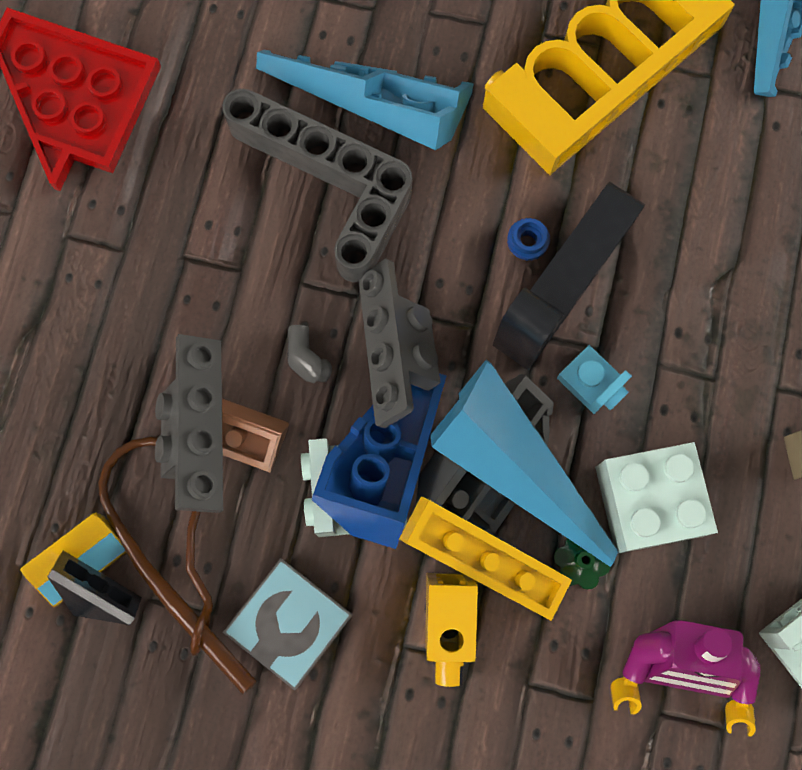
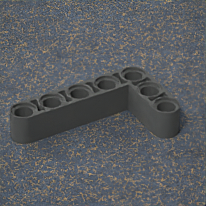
(330, 167)

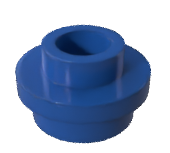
(532, 228)

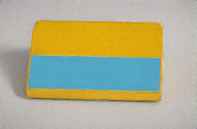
(90, 542)

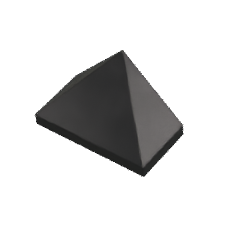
(91, 592)

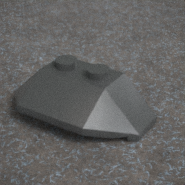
(464, 493)

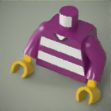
(694, 660)

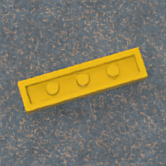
(485, 558)

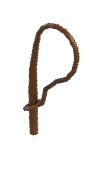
(193, 624)

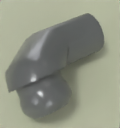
(302, 359)

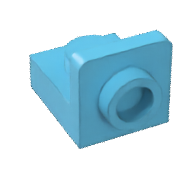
(594, 381)

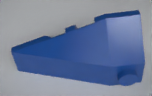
(375, 470)

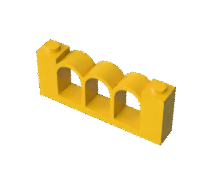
(544, 126)

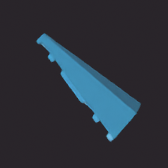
(393, 100)
(502, 448)

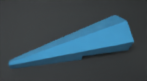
(778, 25)

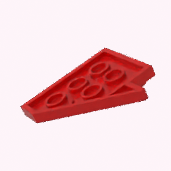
(73, 92)

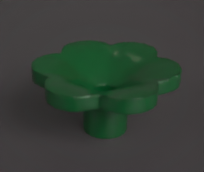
(570, 562)

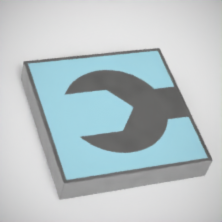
(287, 624)

